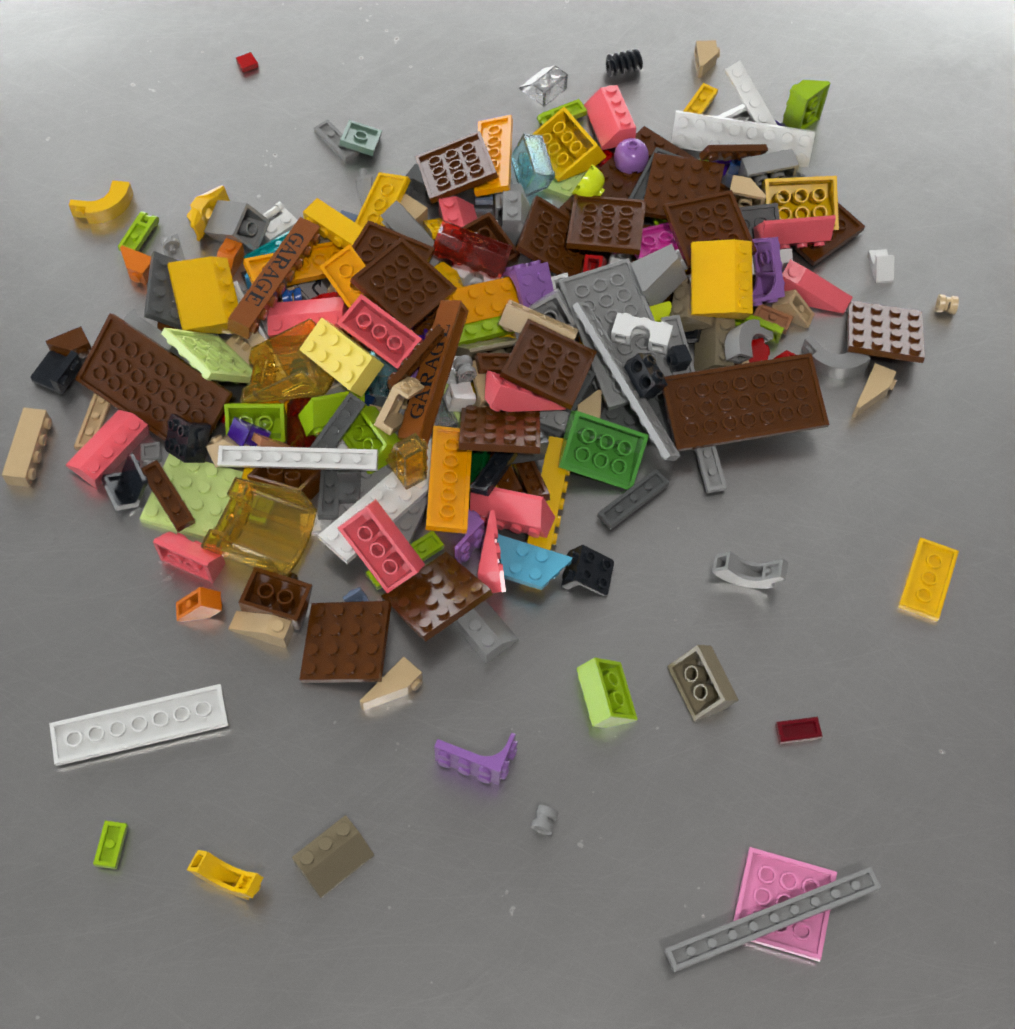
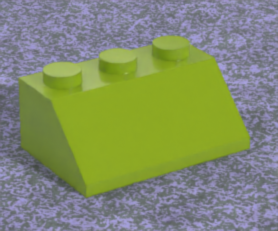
(805, 103)
(320, 410)
(265, 415)
(367, 436)
(606, 693)

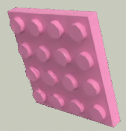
(774, 879)

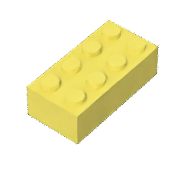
(341, 357)

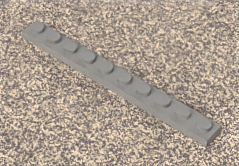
(613, 360)
(707, 456)
(772, 919)

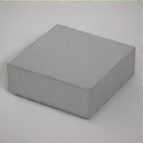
(151, 452)

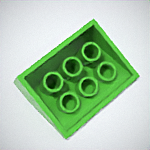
(602, 450)

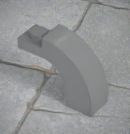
(739, 339)
(835, 365)
(747, 573)

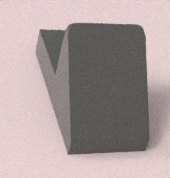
(416, 182)
(349, 486)

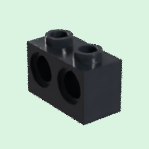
(645, 375)

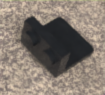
(57, 371)
(187, 439)
(126, 487)
(588, 570)

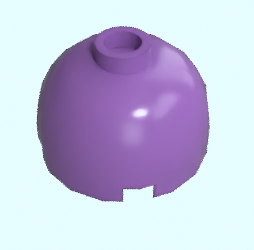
(631, 156)

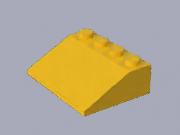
(569, 145)
(803, 196)
(721, 279)
(203, 293)

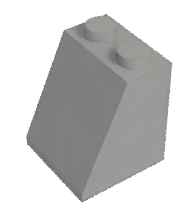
(514, 214)
(237, 222)
(660, 273)

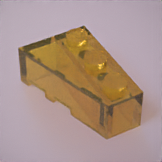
(409, 460)

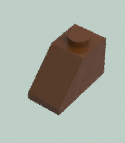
(71, 340)

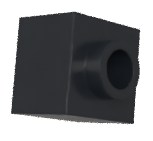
(678, 358)

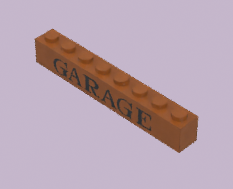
(273, 278)
(434, 372)

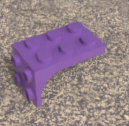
(768, 271)
(531, 281)
(472, 539)
(486, 768)

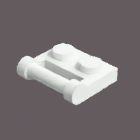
(280, 224)

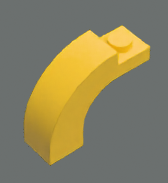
(106, 208)
(225, 876)

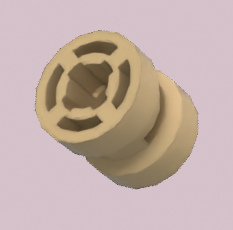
(947, 304)

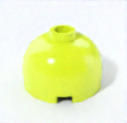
(591, 183)

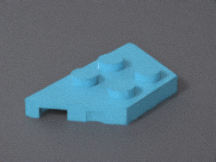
(530, 563)

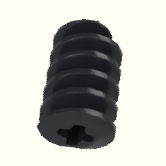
(623, 60)

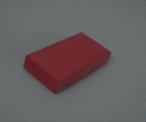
(798, 730)

